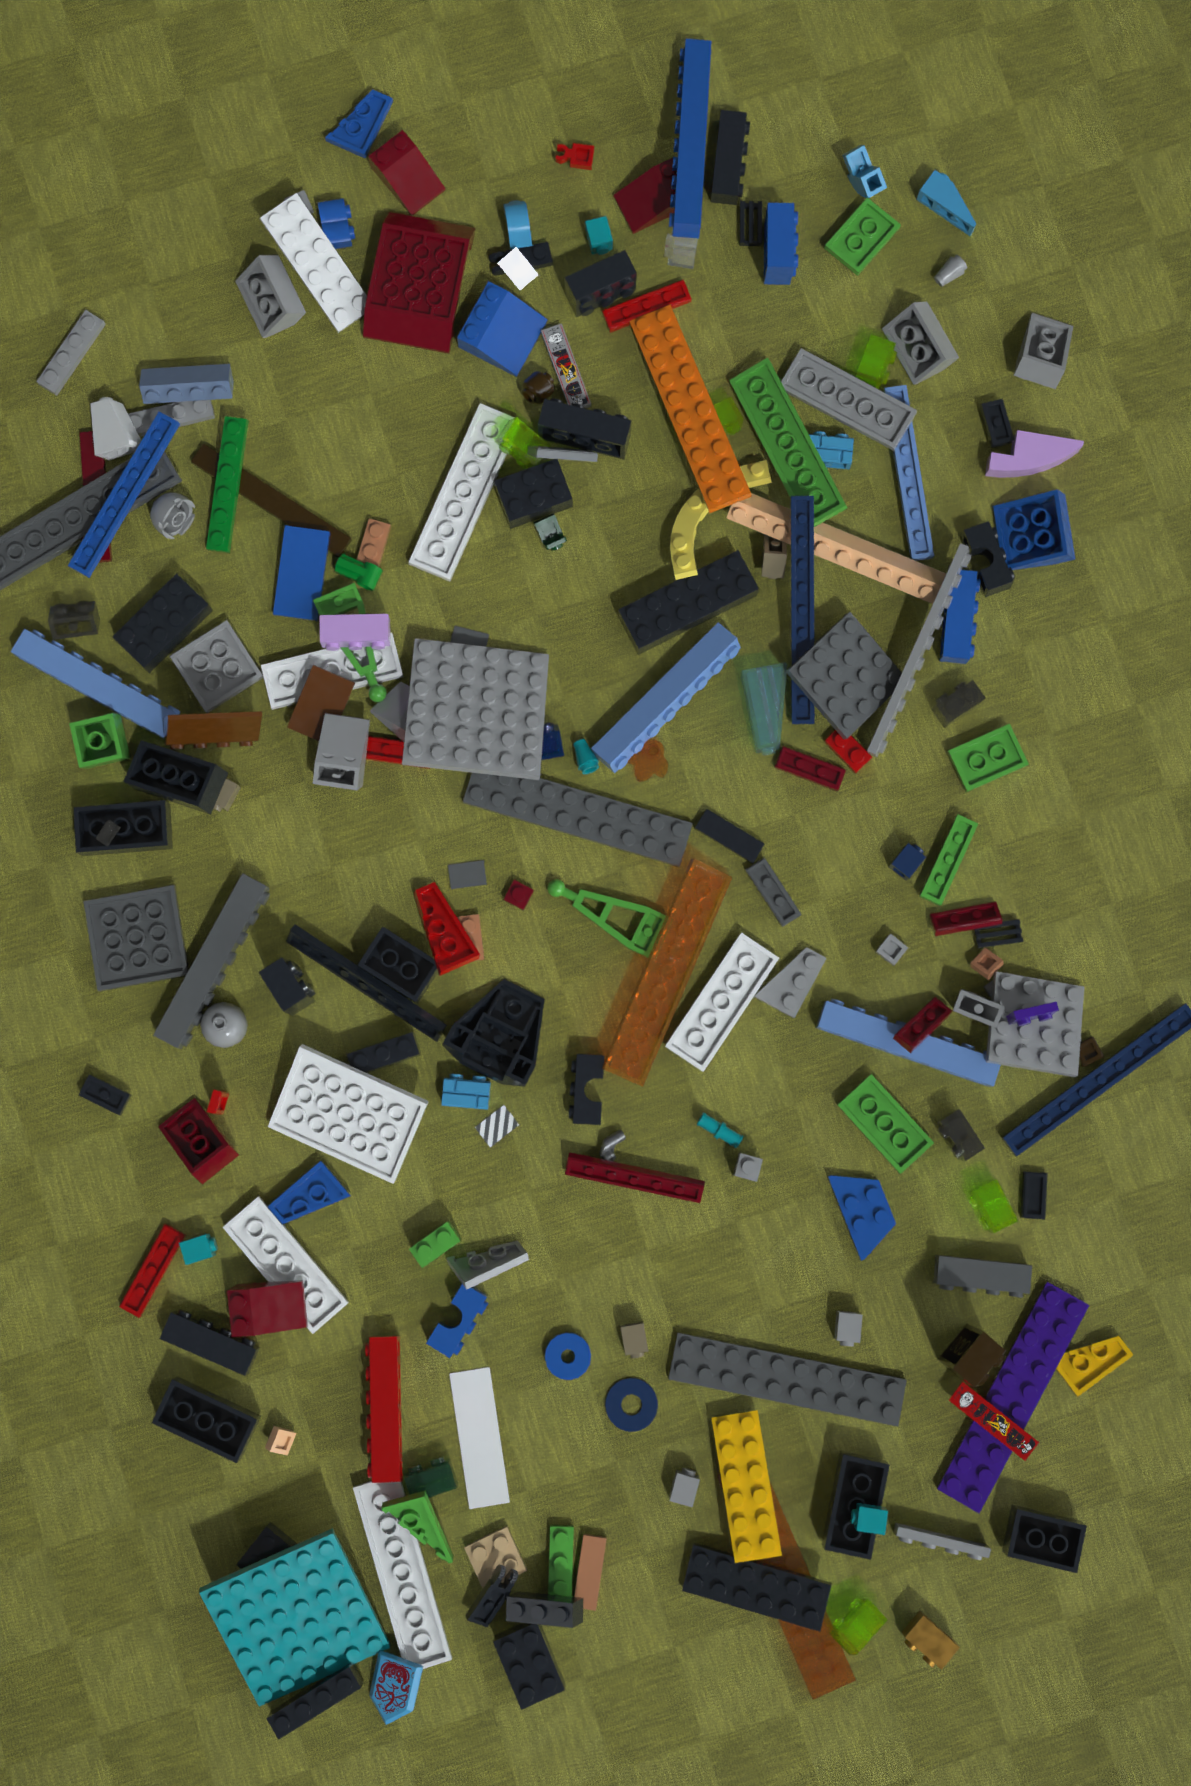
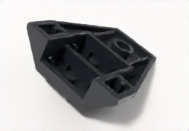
(499, 1034)

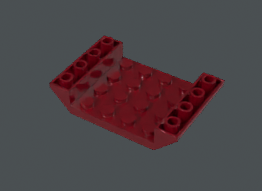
(417, 282)

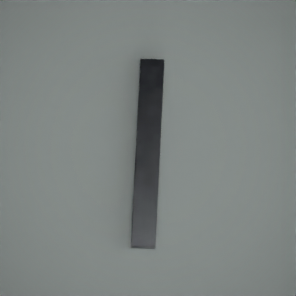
(365, 983)

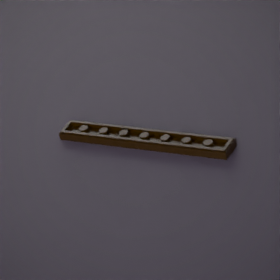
(274, 502)

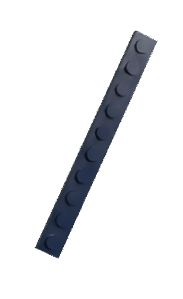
(802, 597)
(1099, 1080)

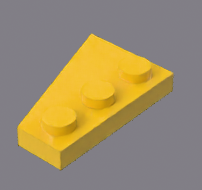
(1091, 1363)

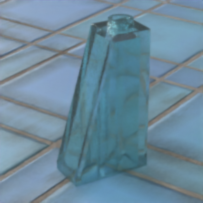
(765, 703)

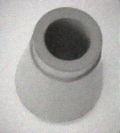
(951, 270)

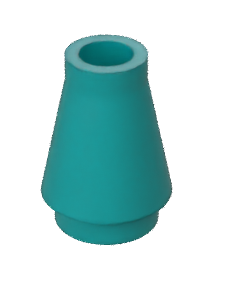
(586, 759)

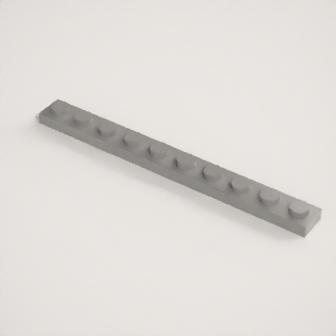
(923, 643)

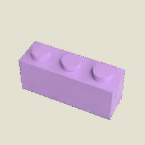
(355, 631)

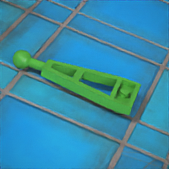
(338, 603)
(646, 932)

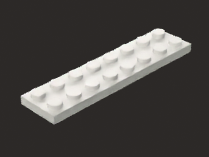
(462, 496)
(402, 1577)

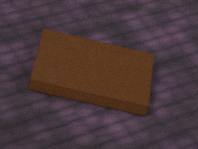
(321, 694)

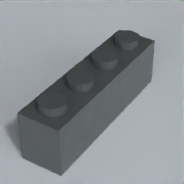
(982, 1274)

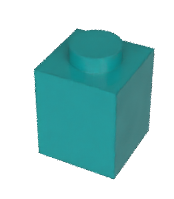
(599, 235)
(198, 1248)
(869, 1518)

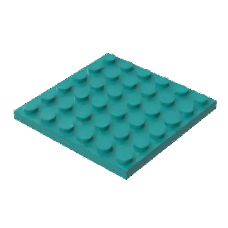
(294, 1617)

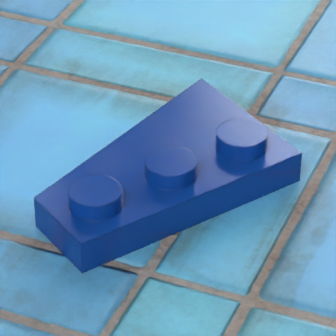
(362, 125)
(310, 1193)

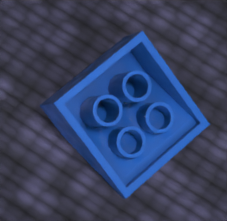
(501, 329)
(1035, 530)

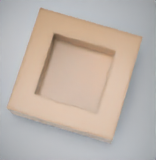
(280, 1440)

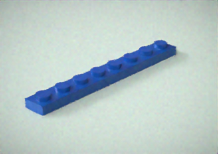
(124, 494)

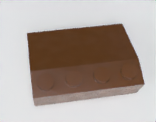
(212, 728)

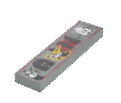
(565, 366)

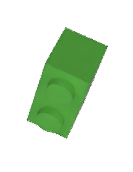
(435, 1244)

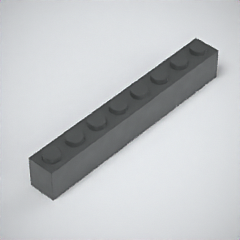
(212, 961)

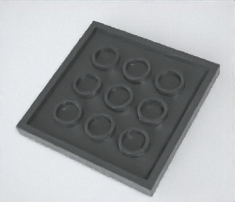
(846, 675)
(136, 938)

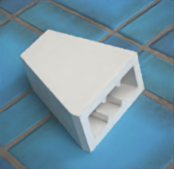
(112, 429)

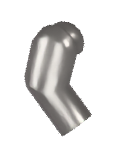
(609, 1143)

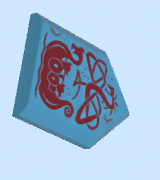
(394, 1686)

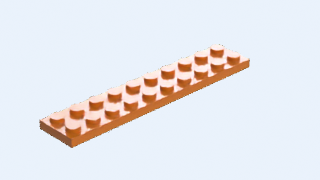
(690, 409)

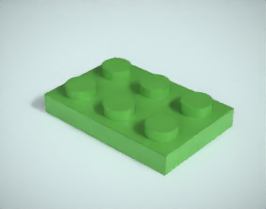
(862, 236)
(987, 758)

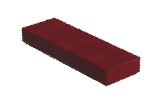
(810, 768)
(965, 918)
(922, 1024)

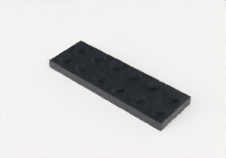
(757, 1587)

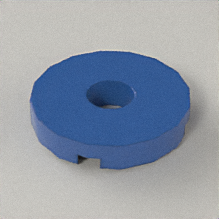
(563, 1369)

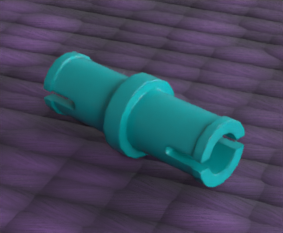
(719, 1130)

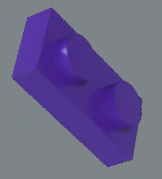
(1024, 1016)

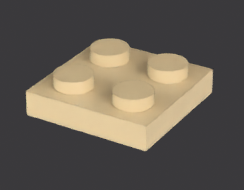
(493, 1550)

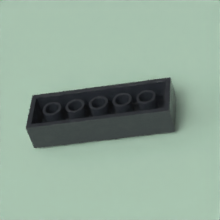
(688, 602)

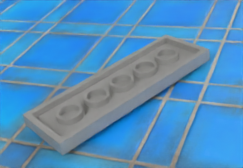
(848, 399)

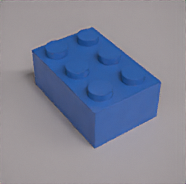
(780, 243)

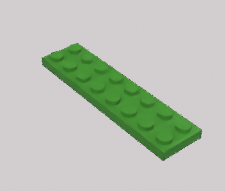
(787, 439)

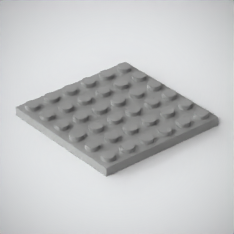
(476, 709)

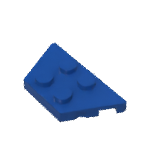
(863, 1211)

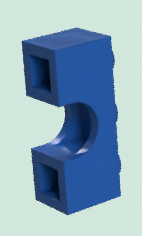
(448, 1339)

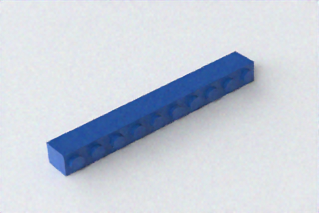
(692, 138)

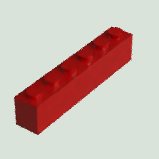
(385, 1409)

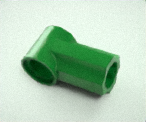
(364, 574)

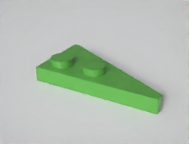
(418, 1516)

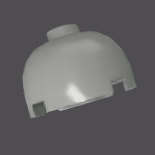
(172, 514)
(224, 1024)

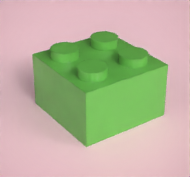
(99, 740)

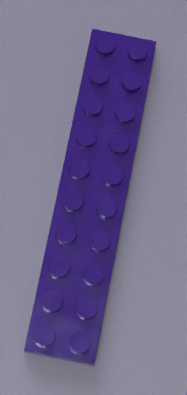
(1015, 1394)

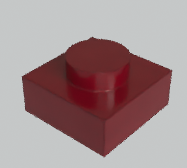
(518, 895)

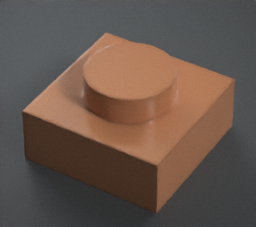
(986, 963)

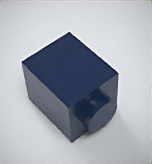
(908, 861)

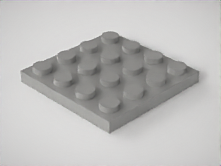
(1039, 1046)

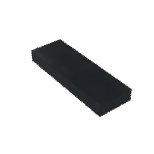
(729, 836)

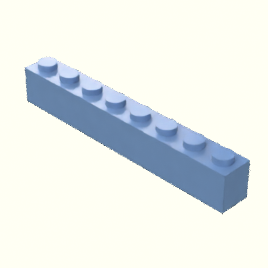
(92, 681)
(666, 698)
(932, 1052)

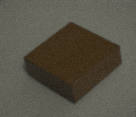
(1089, 1052)

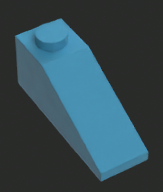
(944, 199)

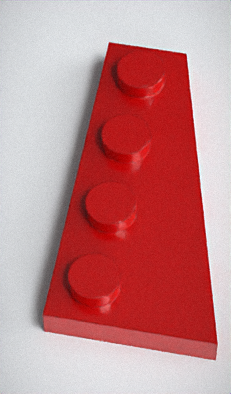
(445, 934)

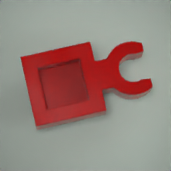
(580, 155)

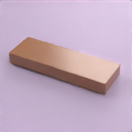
(590, 1570)

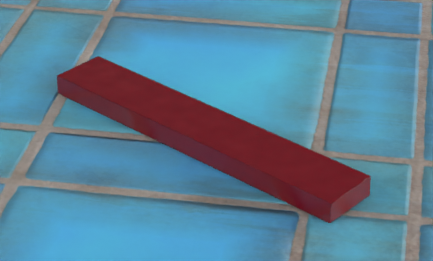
(92, 468)
(634, 1177)

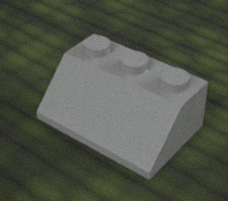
(270, 295)
(920, 342)

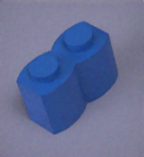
(334, 222)

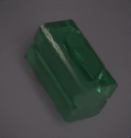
(433, 1479)

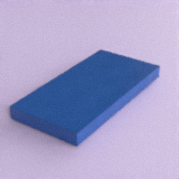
(301, 572)

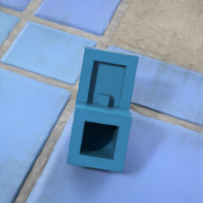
(863, 176)
(518, 224)

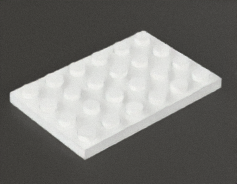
(347, 1113)

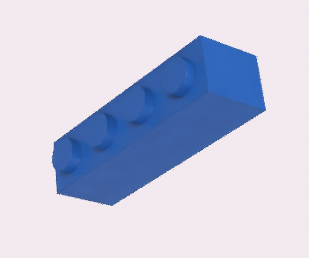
(958, 621)

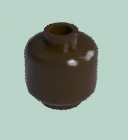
(537, 387)

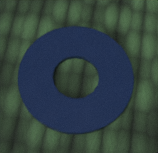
(631, 1422)

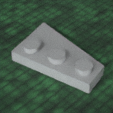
(793, 983)

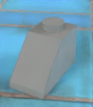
(978, 1008)

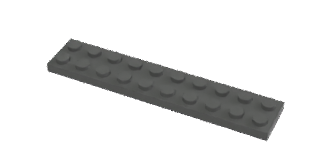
(69, 521)
(582, 815)
(787, 1379)

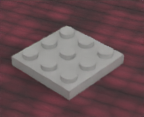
(216, 666)

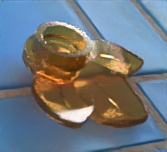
(649, 764)

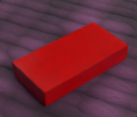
(218, 1102)

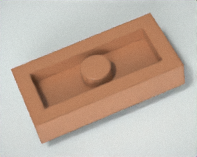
(374, 542)
(473, 928)

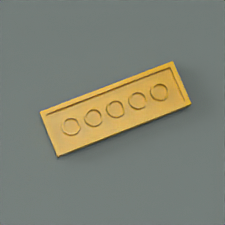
(746, 1486)

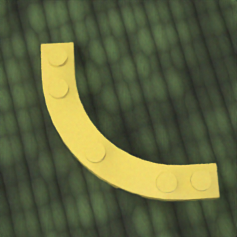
(695, 510)

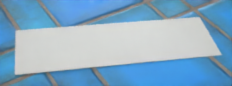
(479, 1438)

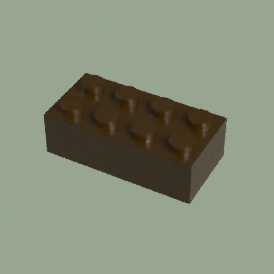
(972, 1355)

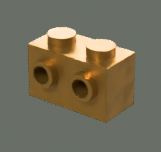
(930, 1640)

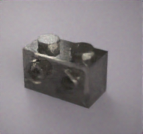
(74, 620)
(963, 700)
(960, 1135)

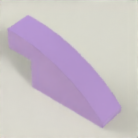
(1031, 455)

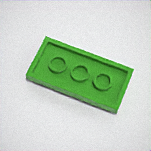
(885, 1124)

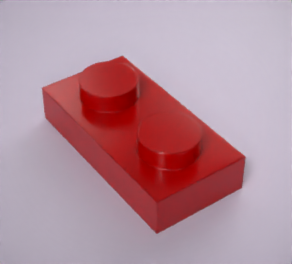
(848, 751)

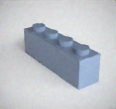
(186, 383)

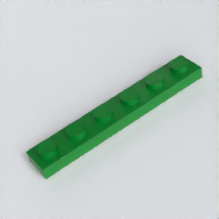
(227, 484)

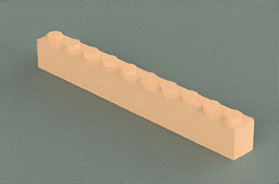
(843, 549)

